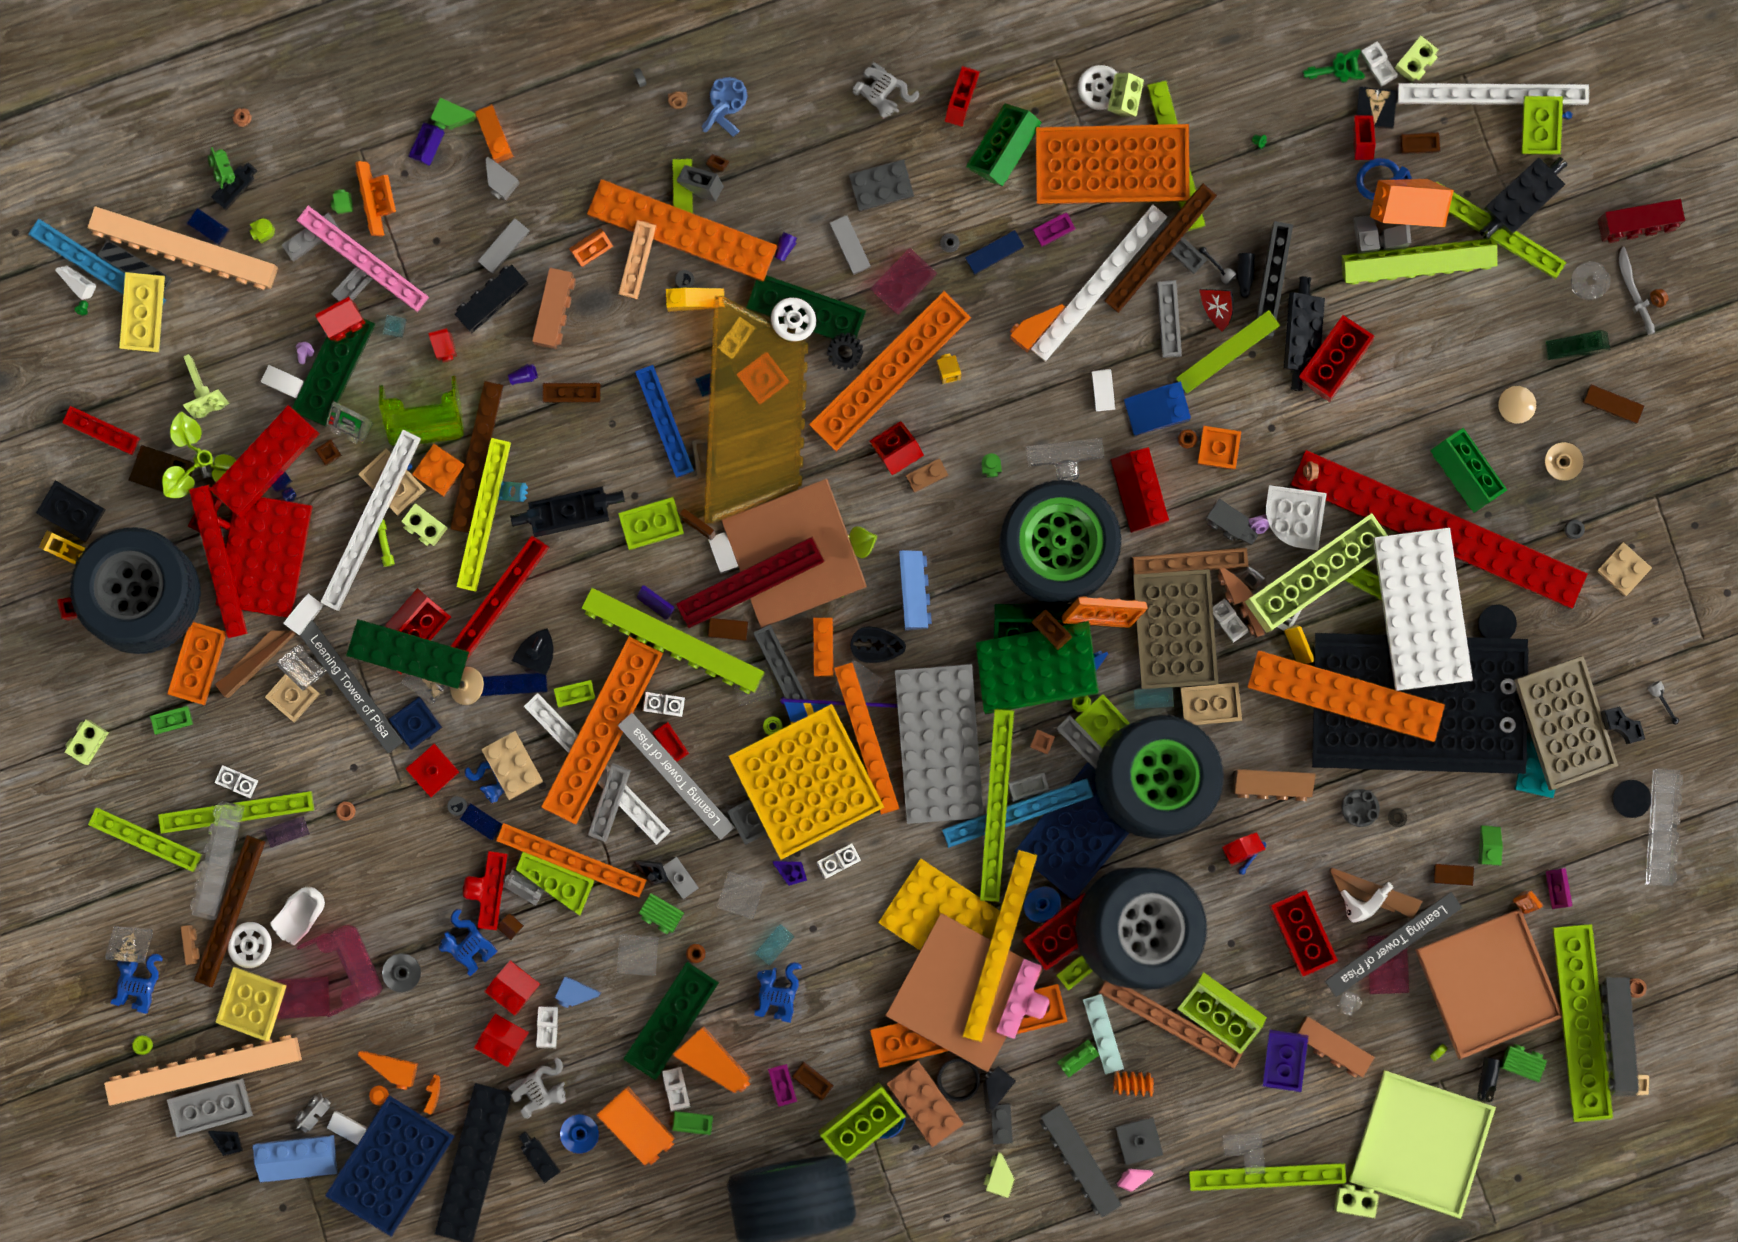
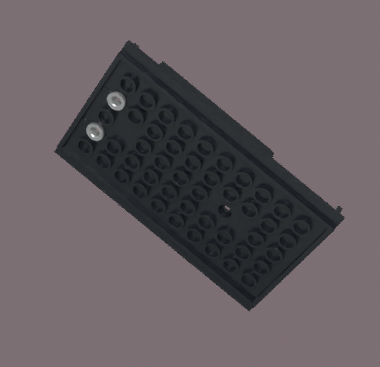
(1472, 721)

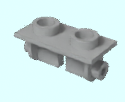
(523, 887)
(315, 1106)

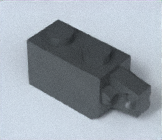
(1231, 523)

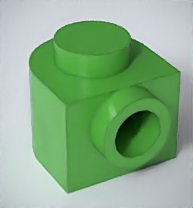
(342, 202)
(991, 465)

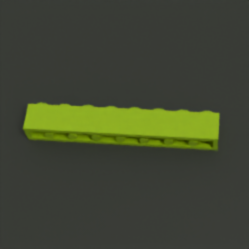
(1419, 261)

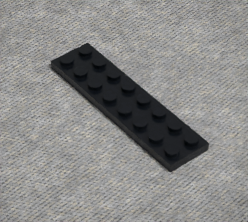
(473, 1163)

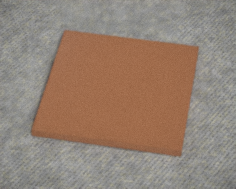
(784, 523)
(1489, 983)
(943, 987)

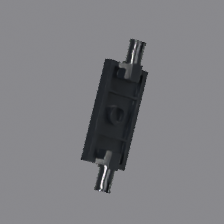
(1524, 197)
(1302, 330)
(568, 511)

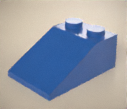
(1157, 409)

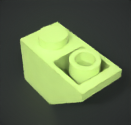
(1001, 1178)

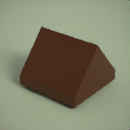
(510, 926)

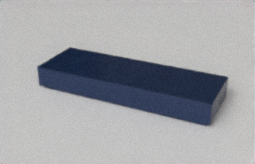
(994, 252)

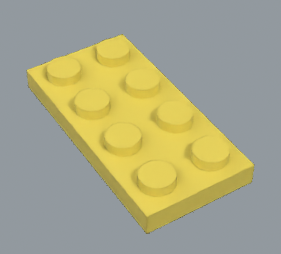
(142, 312)

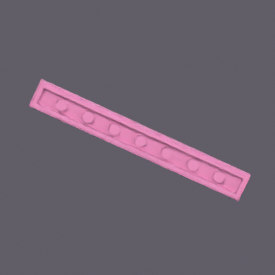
(362, 258)

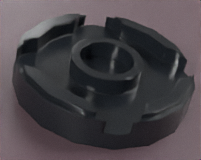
(1497, 622)
(1631, 798)

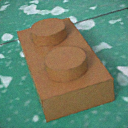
(927, 475)
(188, 937)

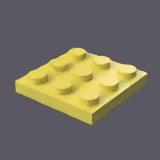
(250, 1004)

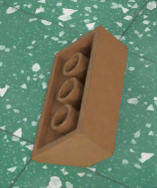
(1273, 784)

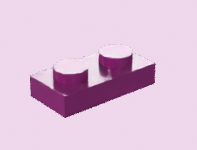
(1054, 229)
(1558, 888)
(782, 1085)

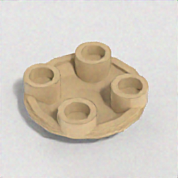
(1517, 404)

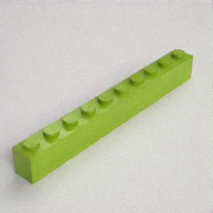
(673, 640)

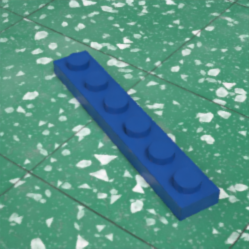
(664, 421)

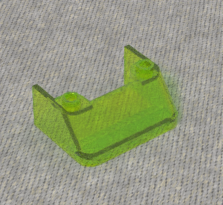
(428, 422)

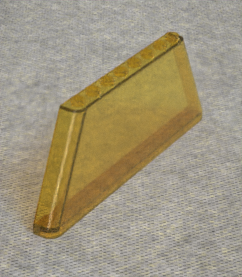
(752, 413)

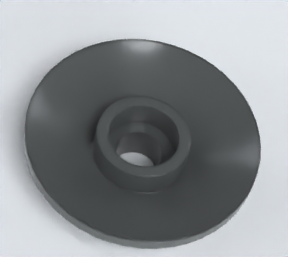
(391, 972)

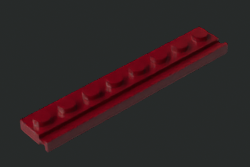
(750, 582)

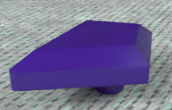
(791, 871)

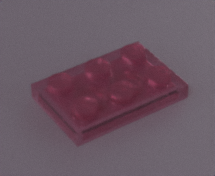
(903, 281)
(1392, 975)
(304, 998)

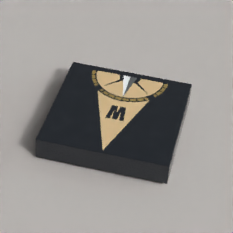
(1377, 103)

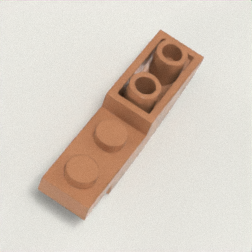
(1238, 593)

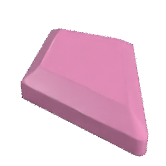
(1133, 1178)

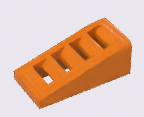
(1527, 902)

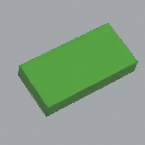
(692, 1122)

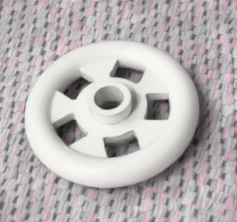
(1086, 78)
(796, 304)
(264, 939)

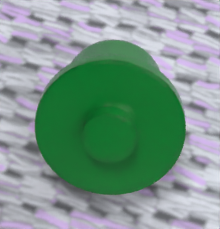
(1259, 140)
(82, 307)

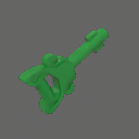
(1339, 68)

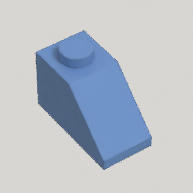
(574, 993)

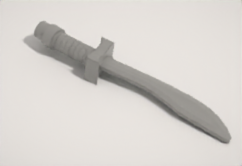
(1640, 306)

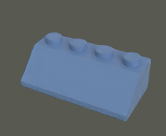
(913, 590)
(295, 1158)

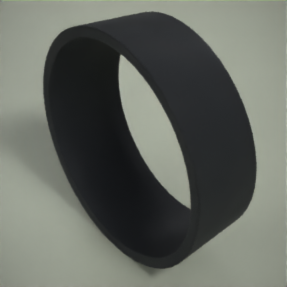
(968, 1096)

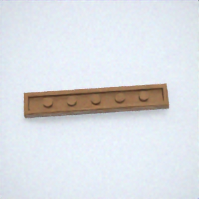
(1191, 561)

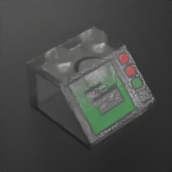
(349, 423)

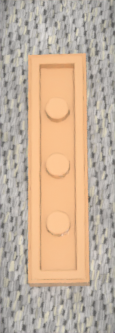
(637, 259)

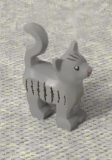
(880, 89)
(536, 1091)

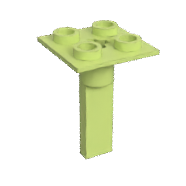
(205, 401)

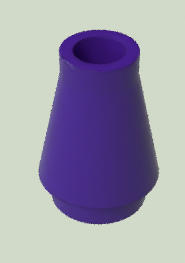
(785, 245)
(523, 375)

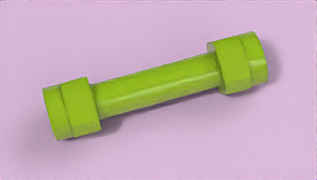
(387, 559)

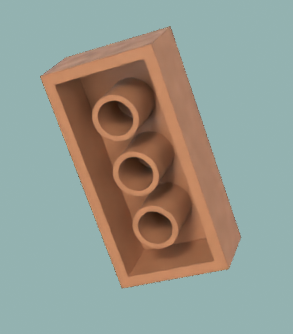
(925, 1103)

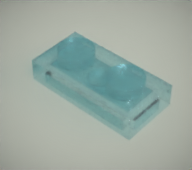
(1153, 698)
(775, 944)

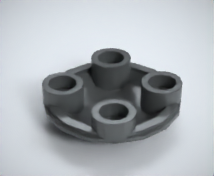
(1360, 808)

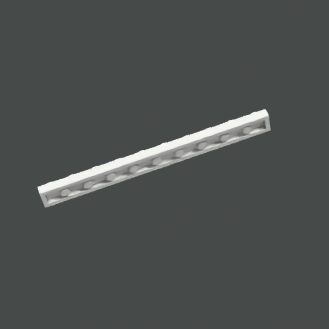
(1488, 93)
(1099, 283)
(370, 520)
(566, 737)

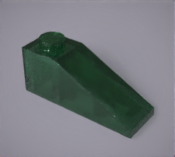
(1578, 345)

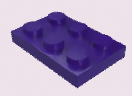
(1285, 1060)

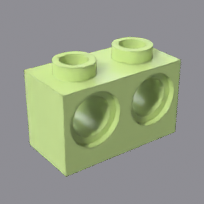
(1414, 57)
(1125, 94)
(426, 522)
(90, 745)
(1355, 1206)

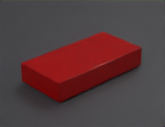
(670, 741)

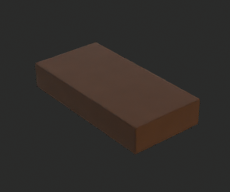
(1420, 143)
(697, 524)
(728, 629)
(1453, 874)
(812, 1080)

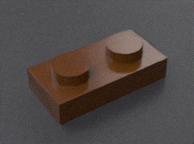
(1051, 629)

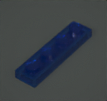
(514, 684)

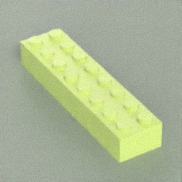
(1316, 574)

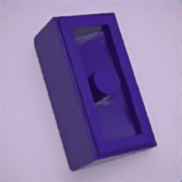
(426, 143)
(655, 602)

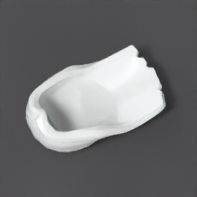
(298, 914)

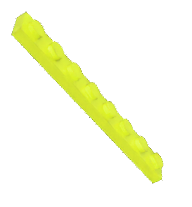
(483, 514)

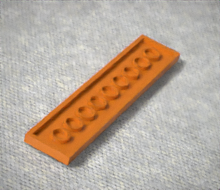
(683, 230)
(890, 371)
(1346, 696)
(601, 730)
(900, 1044)

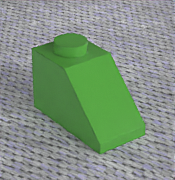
(451, 115)
(1490, 846)

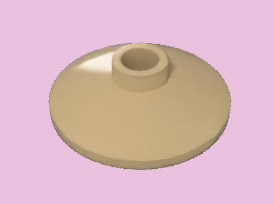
(1570, 454)
(472, 687)

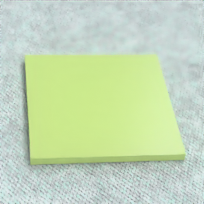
(1422, 1144)

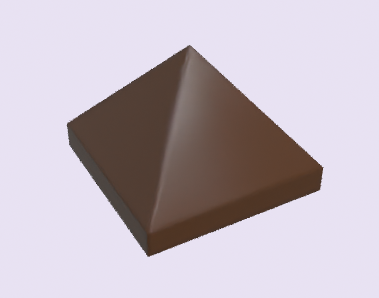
(717, 163)

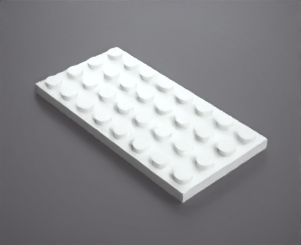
(1422, 609)

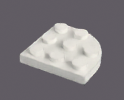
(1296, 515)

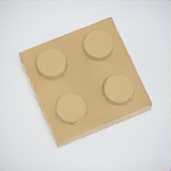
(1624, 569)
(291, 698)

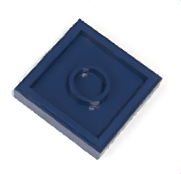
(415, 723)

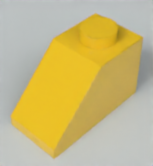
(948, 368)

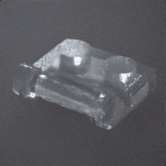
(297, 670)

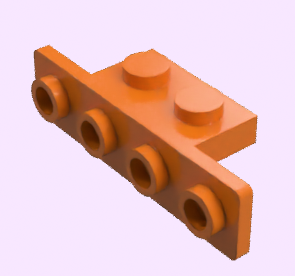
(376, 197)

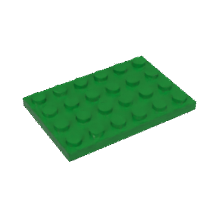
(1031, 671)

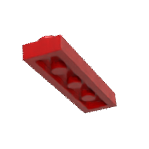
(101, 430)

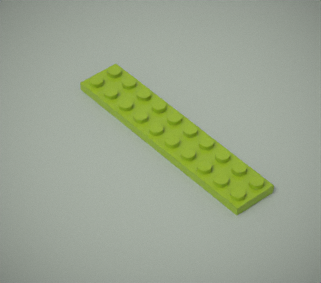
(1582, 1023)

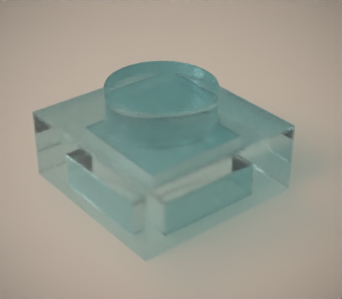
(394, 326)

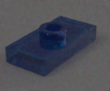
(208, 226)

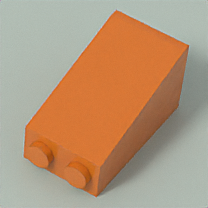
(1411, 202)
(711, 1059)
(636, 1126)

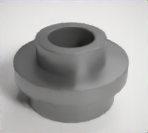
(947, 248)

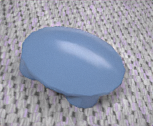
(729, 91)

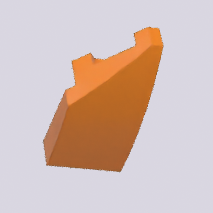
(434, 1088)

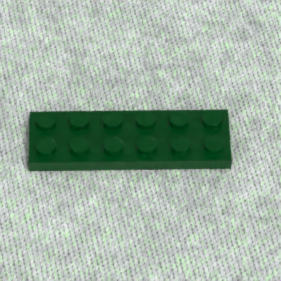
(831, 314)
(331, 374)
(407, 653)
(671, 1020)

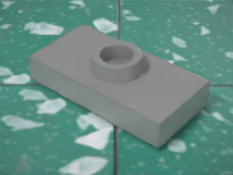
(1028, 786)
(680, 878)

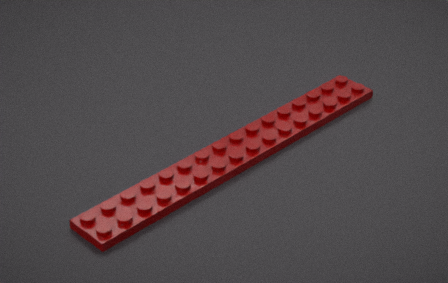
(1469, 541)

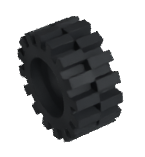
(840, 360)

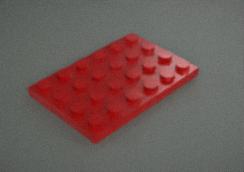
(268, 555)

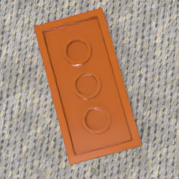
(1104, 612)
(197, 663)

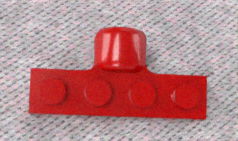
(488, 890)

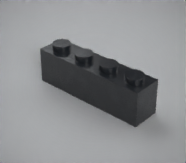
(491, 298)

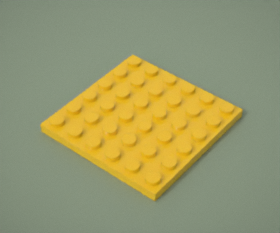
(806, 781)

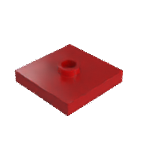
(432, 770)

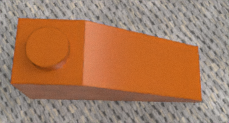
(494, 134)
(1033, 328)
(393, 1069)

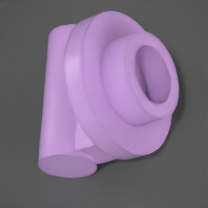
(303, 350)
(1259, 524)

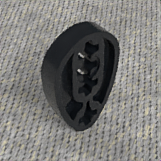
(874, 634)

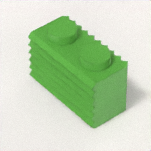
(661, 913)
(1523, 1063)

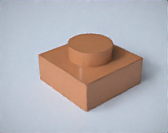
(1042, 742)

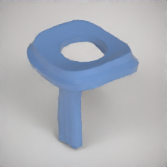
(717, 115)

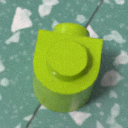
(262, 230)

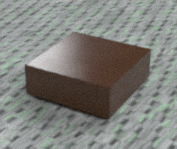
(328, 452)

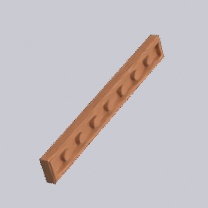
(1171, 1022)

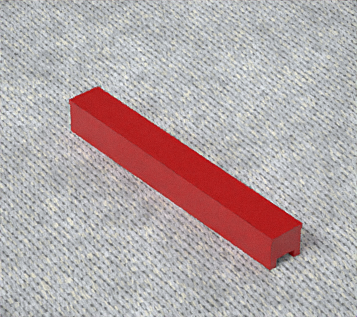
(500, 595)

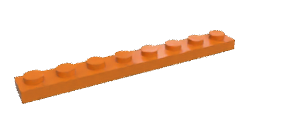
(866, 736)
(571, 860)

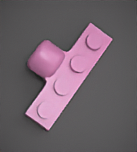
(1023, 1000)

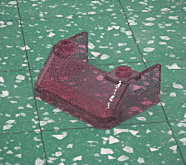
(356, 962)

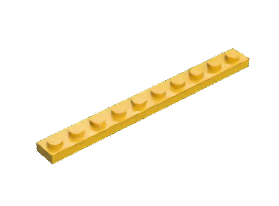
(999, 946)

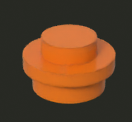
(378, 1095)

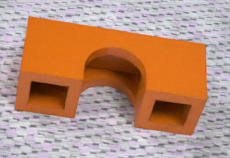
(823, 647)

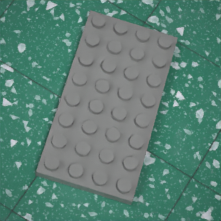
(939, 743)

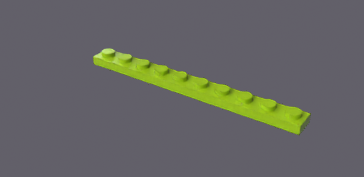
(997, 805)

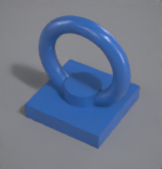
(1402, 173)

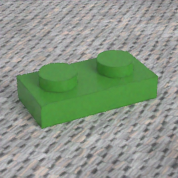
(171, 720)

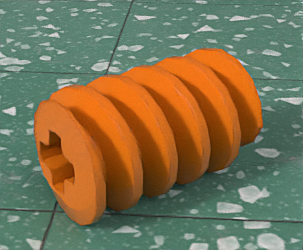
(1133, 1083)

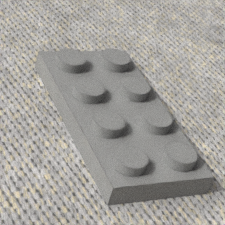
(209, 1107)

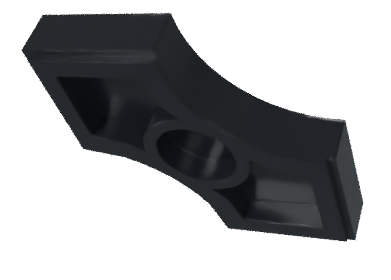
(1616, 720)

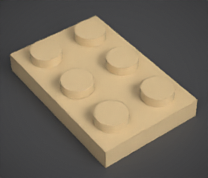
(407, 491)
(1211, 703)
(512, 765)

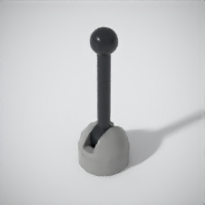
(1227, 275)
(1657, 690)

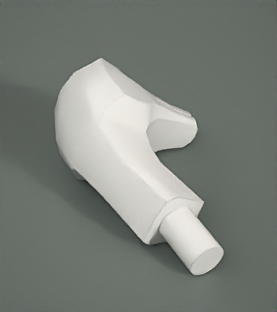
(1361, 911)

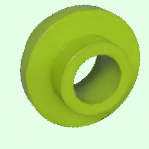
(1084, 706)

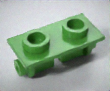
(218, 161)
(1078, 1058)

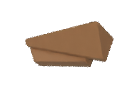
(253, 661)
(1365, 890)

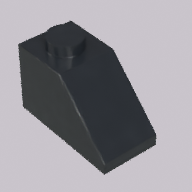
(996, 1087)

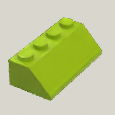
(1222, 1013)
(861, 1123)

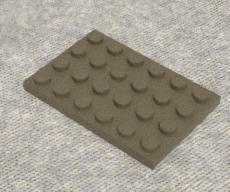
(1176, 629)
(1565, 722)

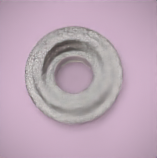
(1403, 819)

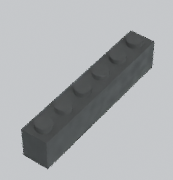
(1274, 270)
(1620, 1037)
(1083, 1164)

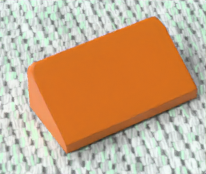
(591, 247)

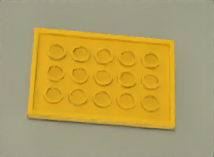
(928, 895)

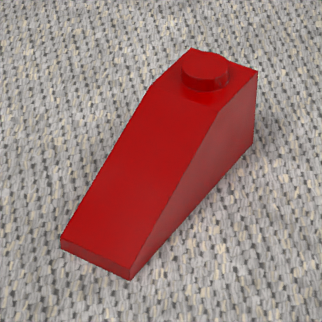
(962, 96)

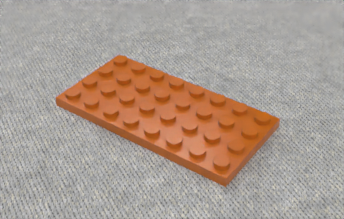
(1112, 164)

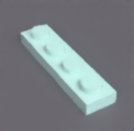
(1103, 1034)

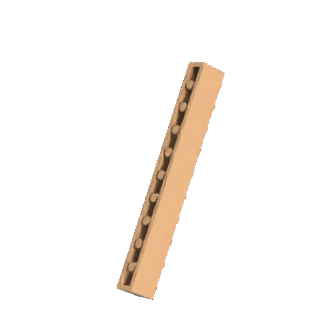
(182, 247)
(202, 1071)

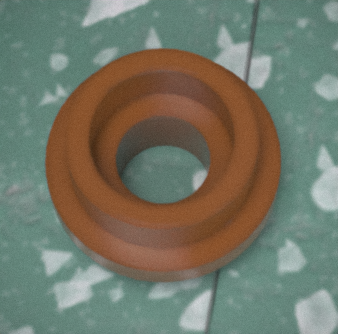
(1658, 297)
(1191, 434)
(691, 958)

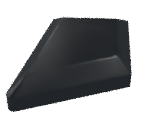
(652, 871)
(226, 1141)

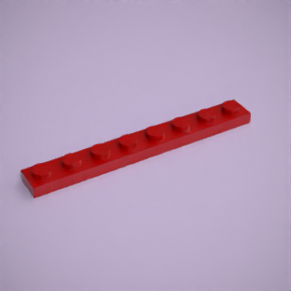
(218, 561)

